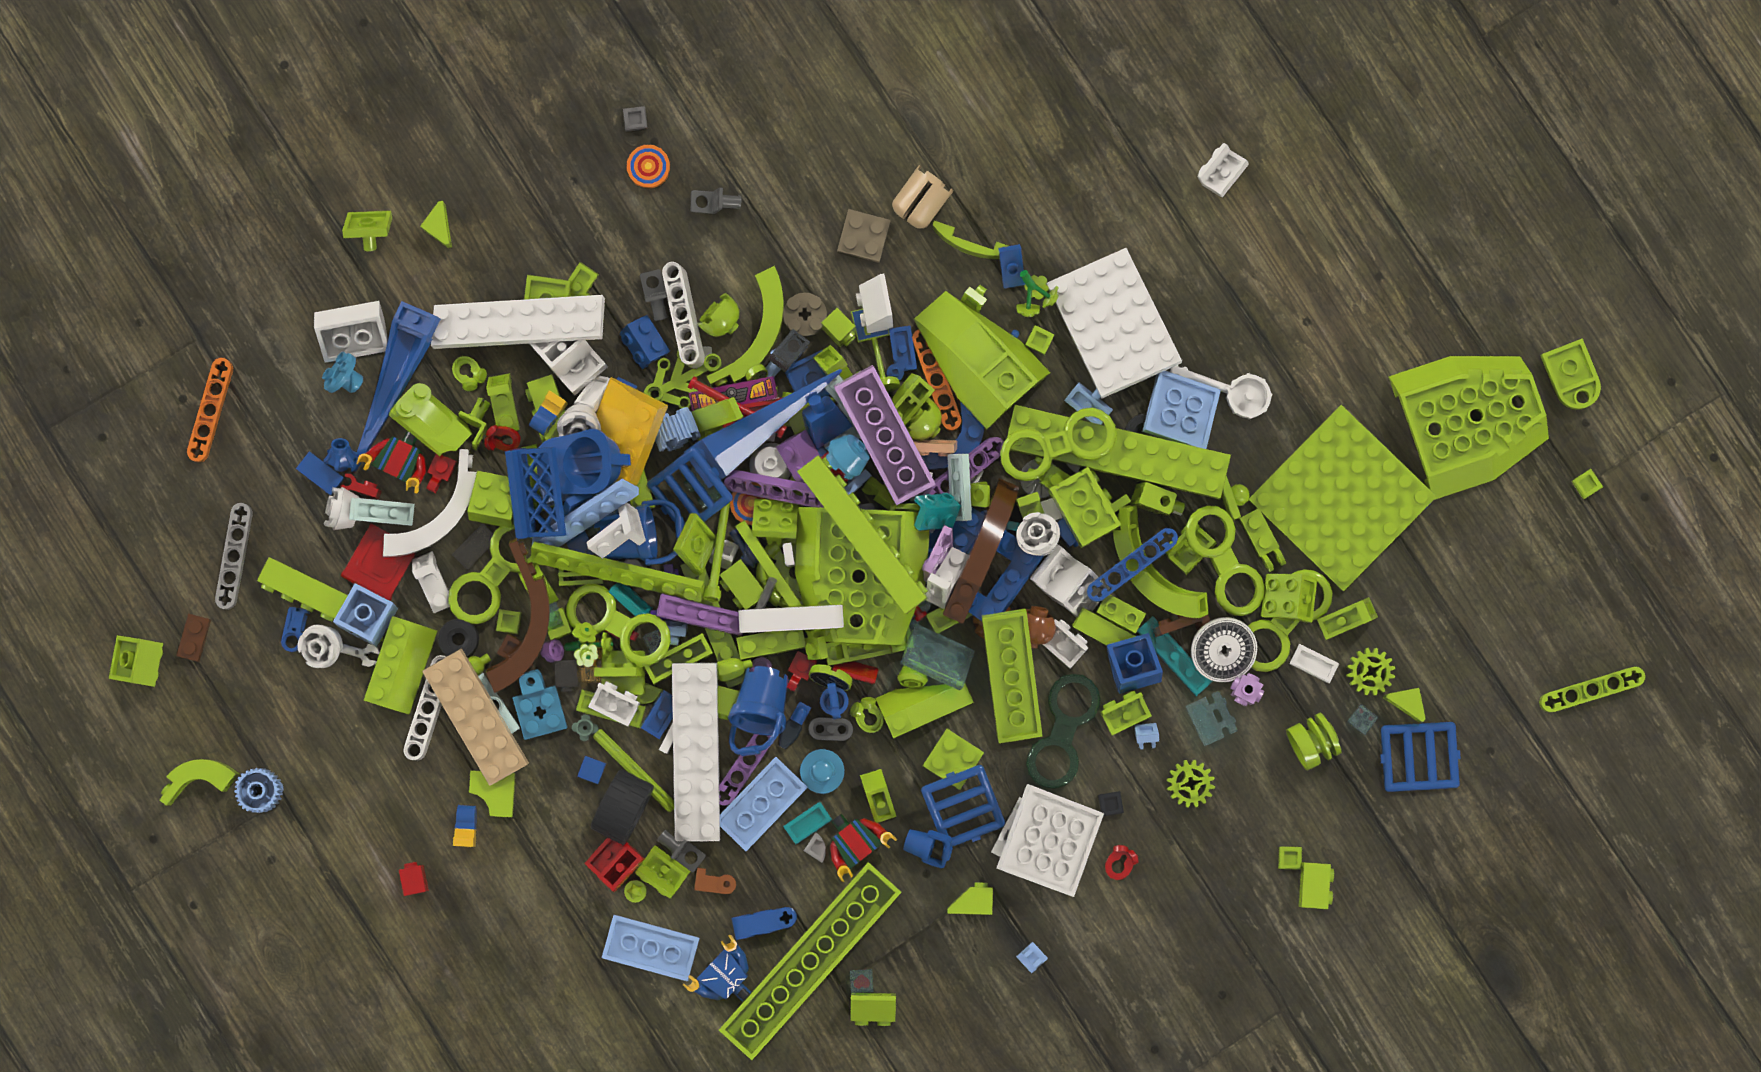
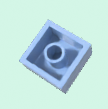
(365, 614)

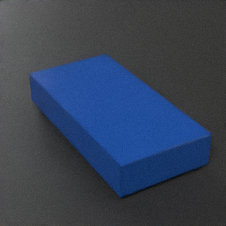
(320, 473)

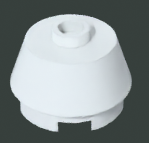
(577, 419)
(768, 462)
(339, 509)
(1038, 534)
(320, 646)

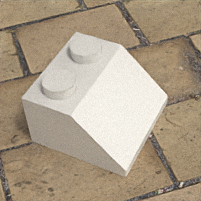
(875, 304)

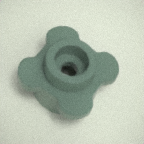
(585, 721)

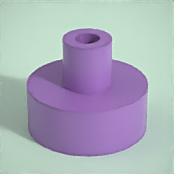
(552, 650)

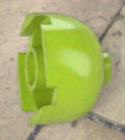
(720, 317)
(925, 422)

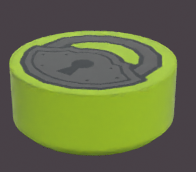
(756, 372)

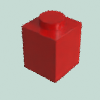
(413, 879)

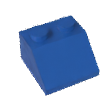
(1134, 663)

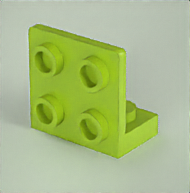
(1289, 597)

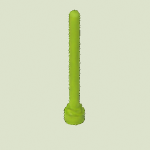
(712, 591)

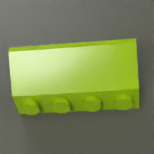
(400, 665)

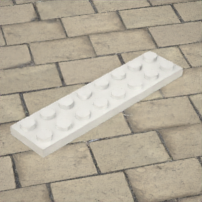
(519, 322)
(696, 751)

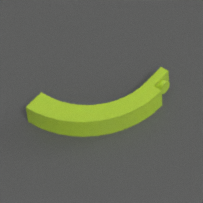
(767, 336)
(1149, 580)

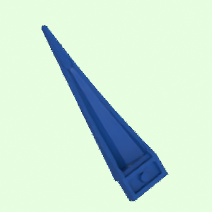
(407, 344)
(739, 440)

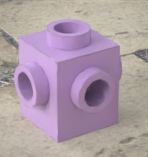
(1239, 693)

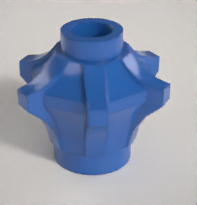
(340, 455)

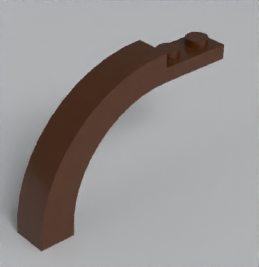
(983, 550)
(521, 659)

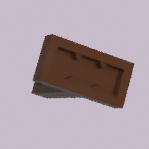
(1166, 626)

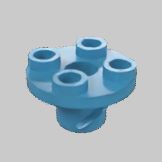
(342, 374)
(822, 771)

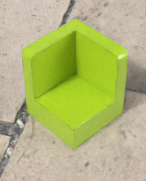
(560, 630)

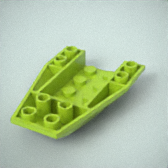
(978, 358)

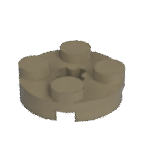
(796, 305)

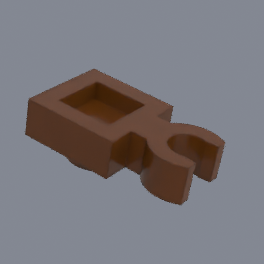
(509, 645)

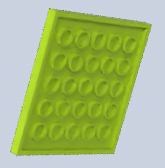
(1342, 497)

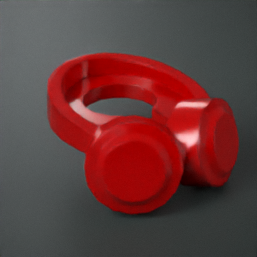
(492, 442)
(1131, 860)

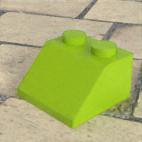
(136, 661)
(873, 1007)

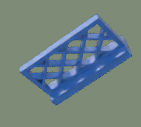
(522, 492)

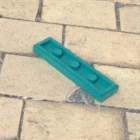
(1175, 658)

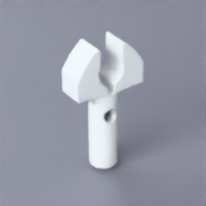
(361, 653)

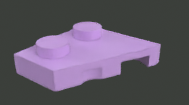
(939, 552)

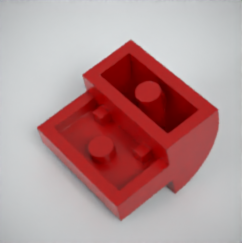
(614, 862)

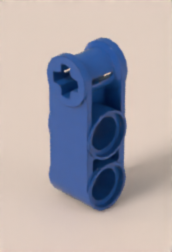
(762, 922)

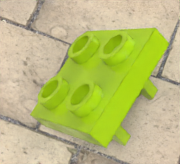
(774, 520)

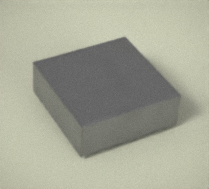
(635, 118)

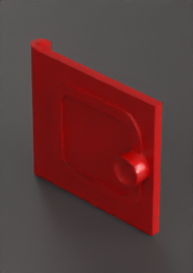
(373, 570)

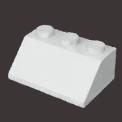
(351, 329)

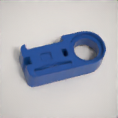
(294, 626)

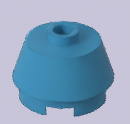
(848, 455)

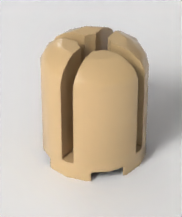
(929, 204)

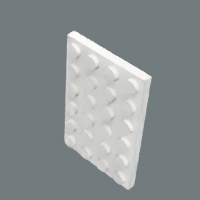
(1114, 323)

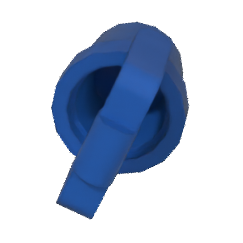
(834, 701)
(922, 845)

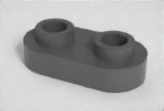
(830, 729)

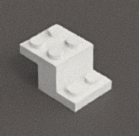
(572, 362)
(1067, 581)

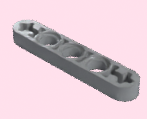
(235, 567)

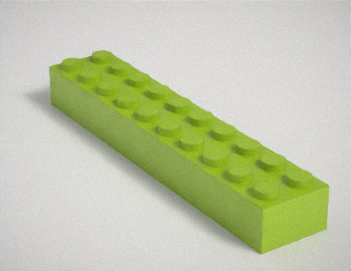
(1132, 455)
(810, 961)

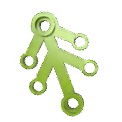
(679, 380)

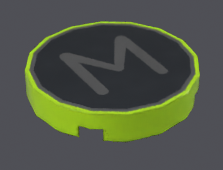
(824, 675)

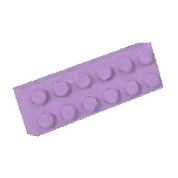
(884, 435)

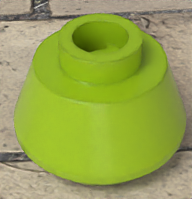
(911, 678)

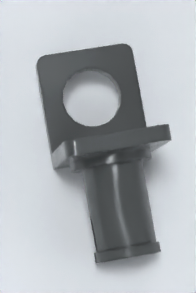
(715, 201)
(655, 295)
(680, 849)

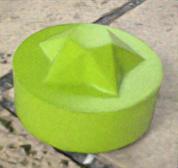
(635, 891)

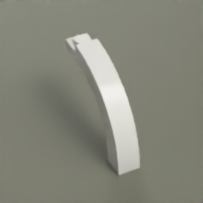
(423, 537)

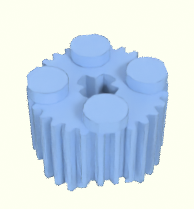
(677, 430)
(246, 791)

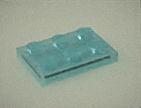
(937, 657)

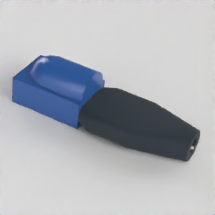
(794, 725)

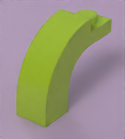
(213, 771)

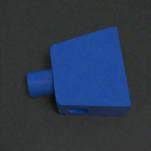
(824, 420)

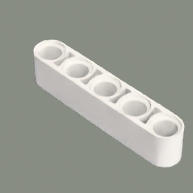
(679, 305)
(791, 618)
(421, 717)

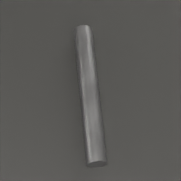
(765, 595)

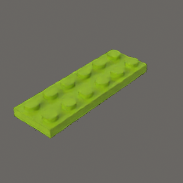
(1012, 675)

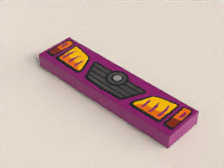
(743, 392)

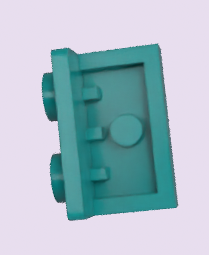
(936, 511)

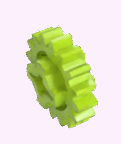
(1364, 663)
(1193, 794)

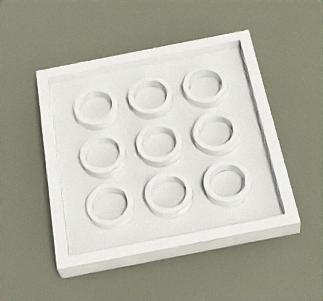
(1050, 840)

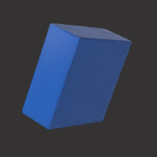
(591, 770)

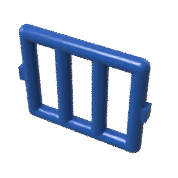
(712, 475)
(1429, 729)
(985, 787)

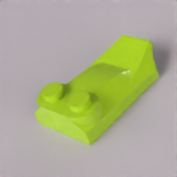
(430, 420)

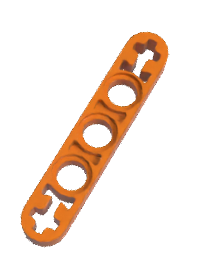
(943, 389)
(217, 401)

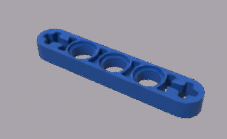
(1142, 560)

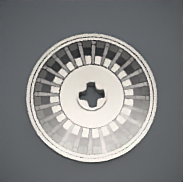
(1239, 655)

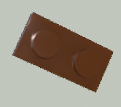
(193, 637)

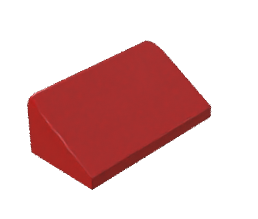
(858, 671)

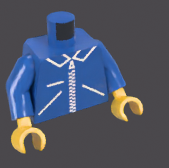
(723, 975)

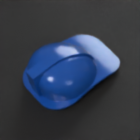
(585, 461)

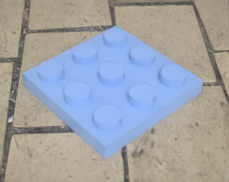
(1181, 410)

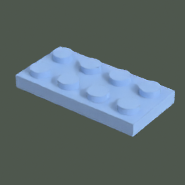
(761, 803)
(650, 947)

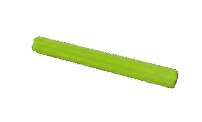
(633, 768)

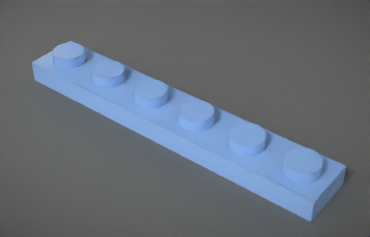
(592, 512)

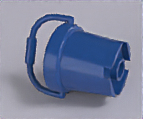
(648, 550)
(759, 708)

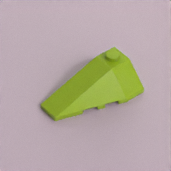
(915, 707)

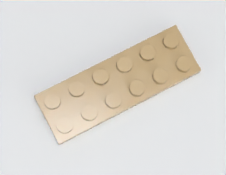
(475, 717)

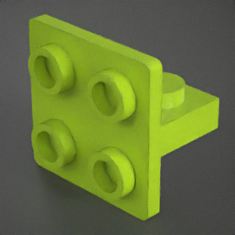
(622, 673)

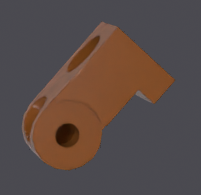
(717, 884)

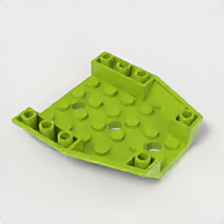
(1467, 450)
(827, 566)

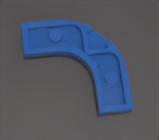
(968, 440)

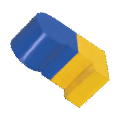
(548, 413)
(465, 826)

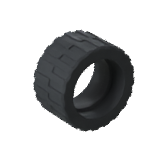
(622, 806)

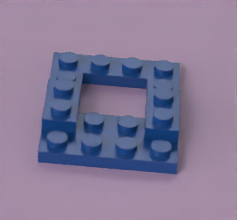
(1012, 579)

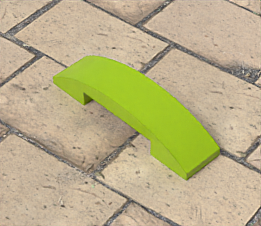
(946, 233)
(847, 652)

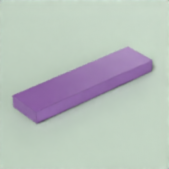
(698, 614)

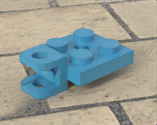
(534, 696)

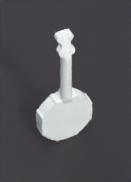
(1246, 395)

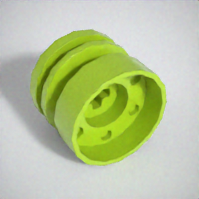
(1317, 739)

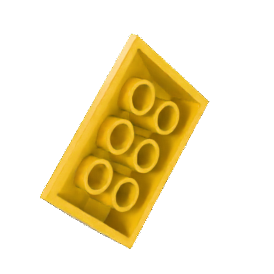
(632, 423)

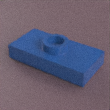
(1011, 265)

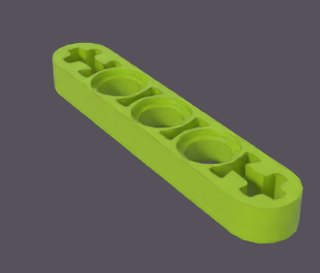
(768, 565)
(1600, 682)

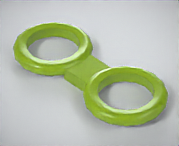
(1058, 444)
(1224, 560)
(491, 576)
(620, 624)
(1284, 626)

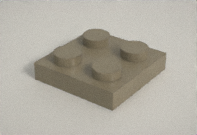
(863, 236)

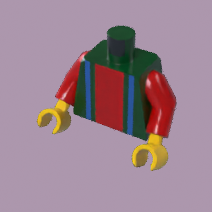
(398, 460)
(855, 842)

